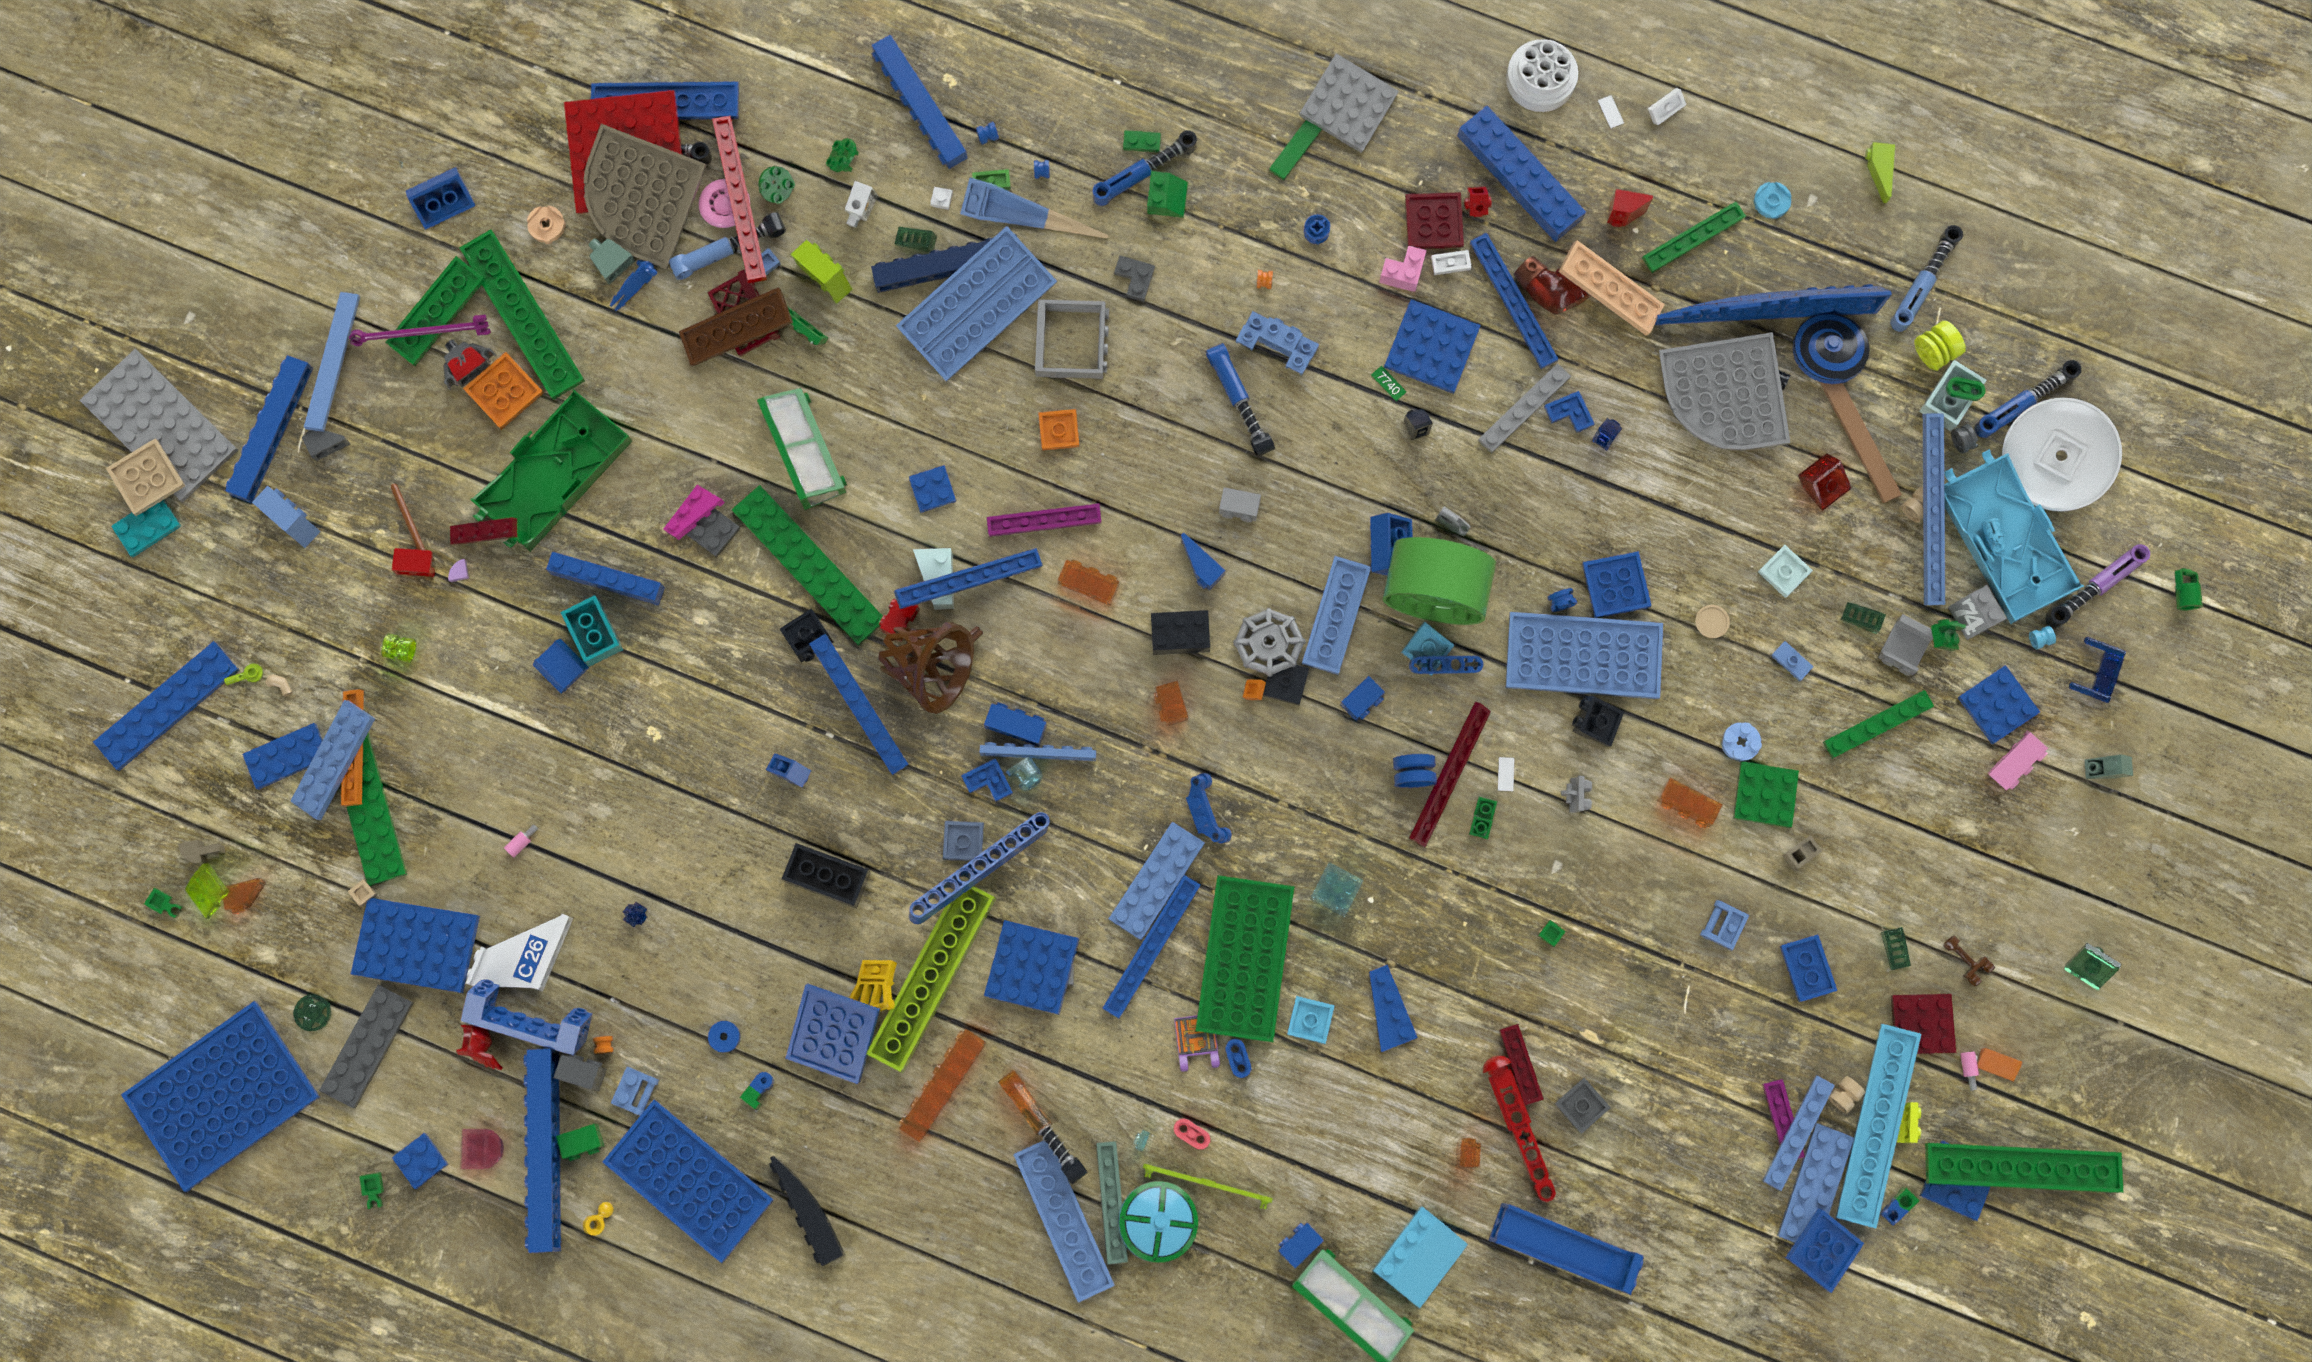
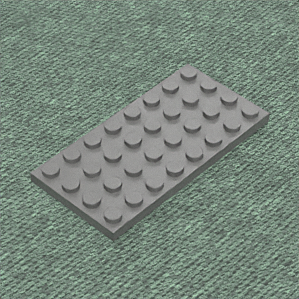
(144, 406)

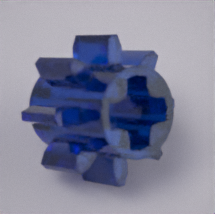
(635, 914)

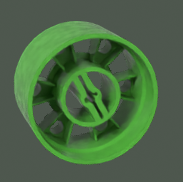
(1439, 581)

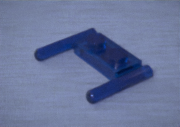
(2106, 674)

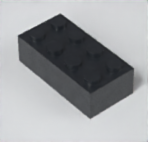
(826, 875)

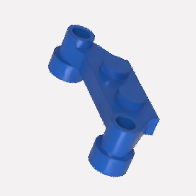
(1202, 811)

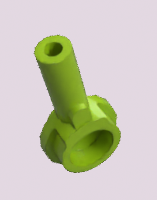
(251, 673)

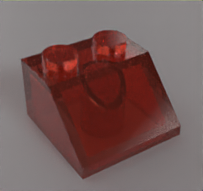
(1825, 481)

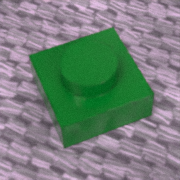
(1551, 933)

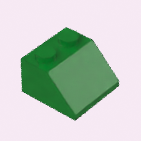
(1166, 195)

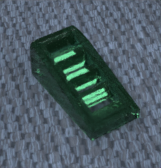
(927, 240)
(1865, 611)
(1889, 950)

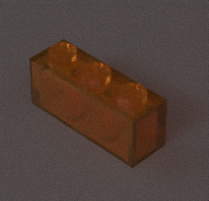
(1088, 582)
(1689, 803)

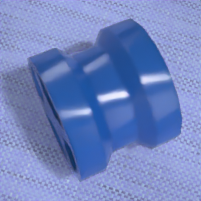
(1041, 169)

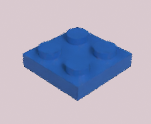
(932, 489)
(420, 1161)

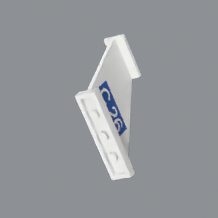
(523, 959)

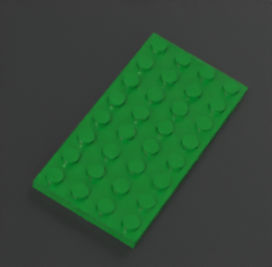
(1245, 958)

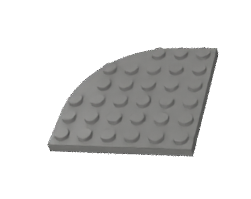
(1728, 392)

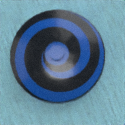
(1831, 348)

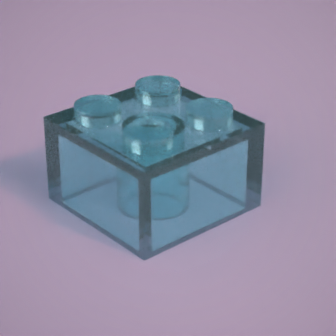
(1336, 889)

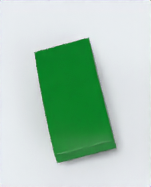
(1483, 817)

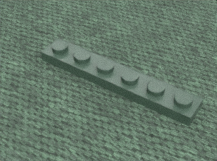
(1110, 1201)

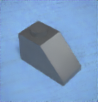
(323, 443)

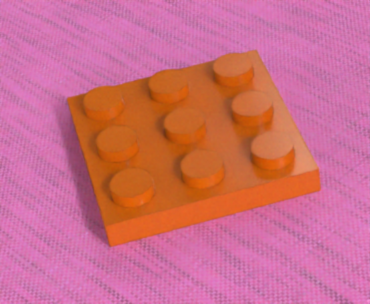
(503, 390)

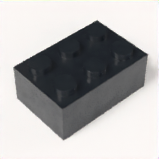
(1180, 632)

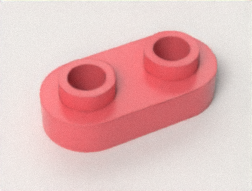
(1192, 1133)

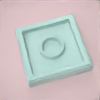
(1785, 571)

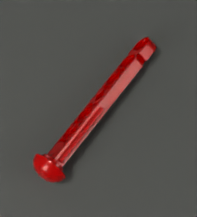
(1502, 1078)

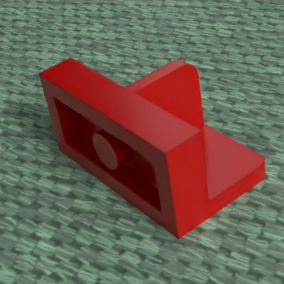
(413, 562)

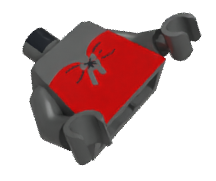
(464, 362)

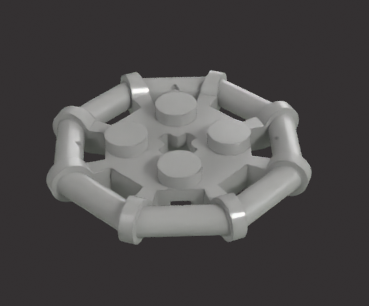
(1266, 652)

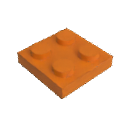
(1058, 429)

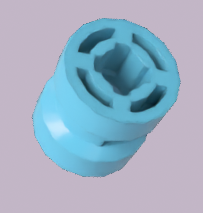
(2042, 637)

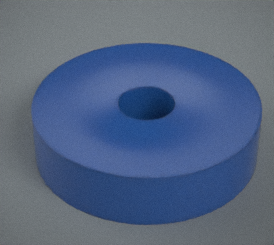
(732, 1040)

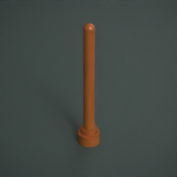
(407, 517)

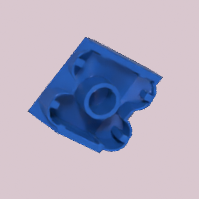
(560, 665)

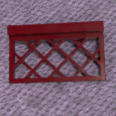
(750, 292)

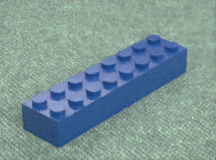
(1521, 173)

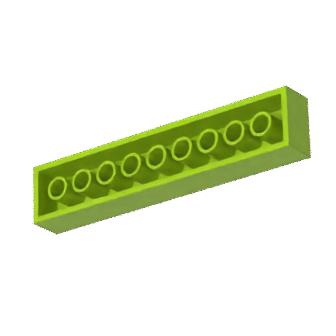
(930, 978)

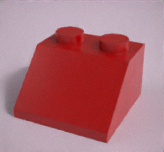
(1627, 207)

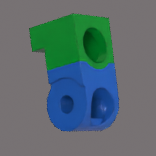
(761, 1083)
(1899, 1206)

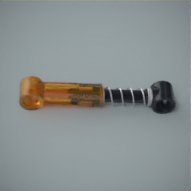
(1041, 1125)

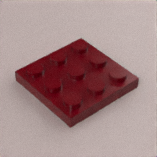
(1434, 220)
(1929, 1016)

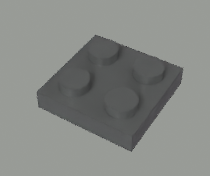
(714, 532)
(1582, 1105)

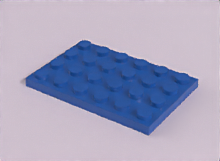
(415, 945)

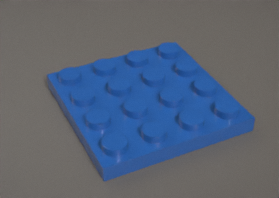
(1432, 346)
(1031, 967)
(832, 1033)

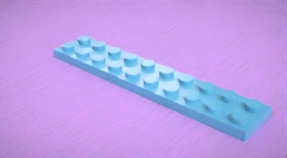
(1878, 1126)

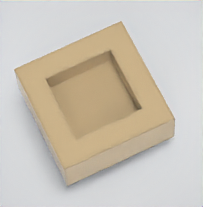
(362, 893)

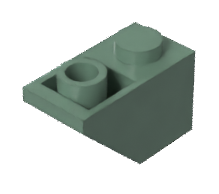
(2109, 767)

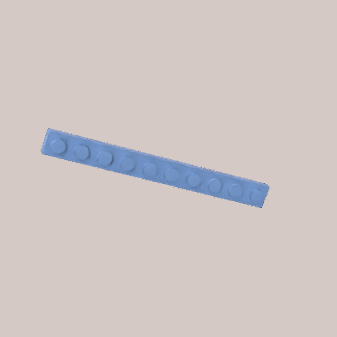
(1933, 509)

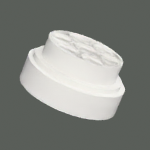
(1526, 89)

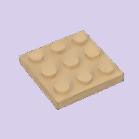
(145, 477)

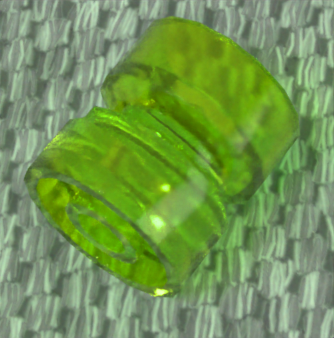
(395, 647)

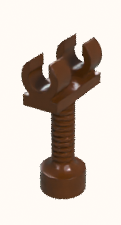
(1953, 944)

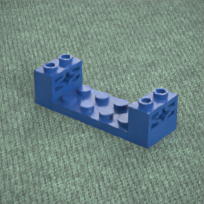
(481, 1012)

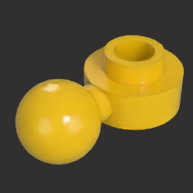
(604, 1211)

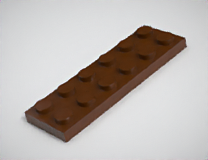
(735, 326)

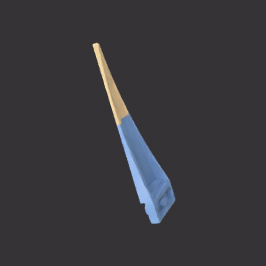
(996, 204)

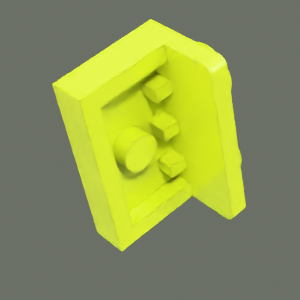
(1909, 1130)

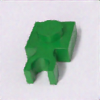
(160, 901)
(372, 1185)

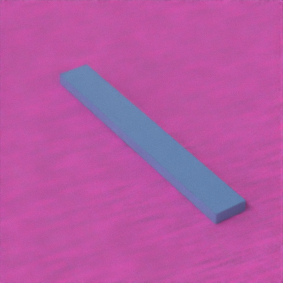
(332, 362)

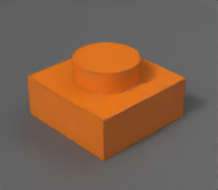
(1254, 689)

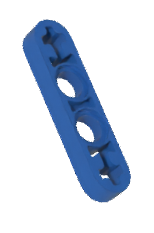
(1446, 664)

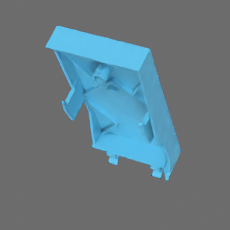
(2033, 566)

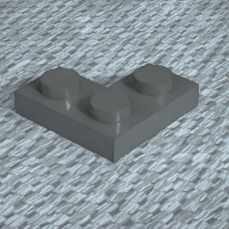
(1140, 276)

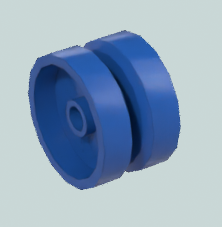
(1414, 770)

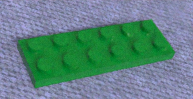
(437, 308)

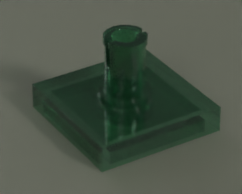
(2092, 966)

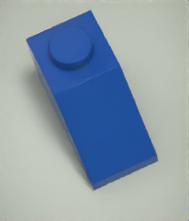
(788, 770)

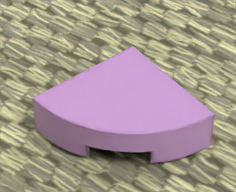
(458, 571)

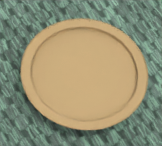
(1712, 621)

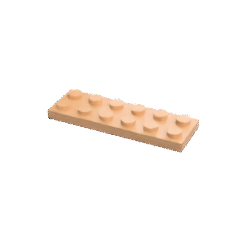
(1611, 287)

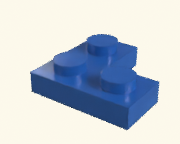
(1572, 407)
(990, 775)

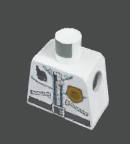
(863, 197)

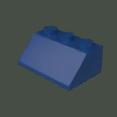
(440, 198)
(1384, 532)

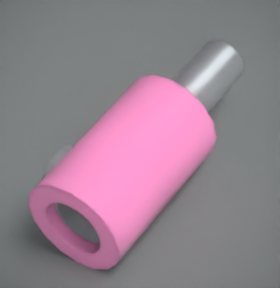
(520, 841)
(1970, 1068)

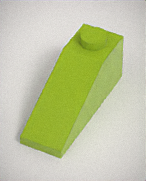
(1881, 167)

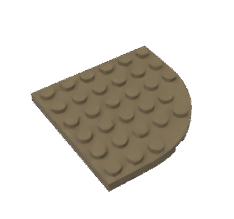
(640, 193)

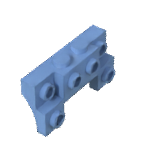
(1280, 338)

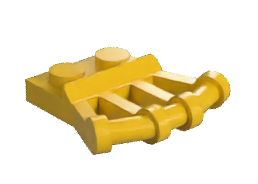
(877, 975)

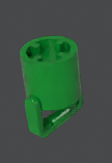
(2187, 594)

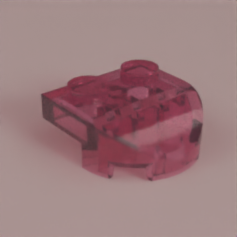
(480, 1148)

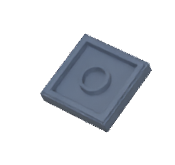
(962, 840)

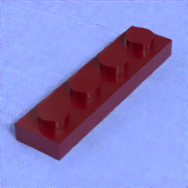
(483, 531)
(1521, 1064)

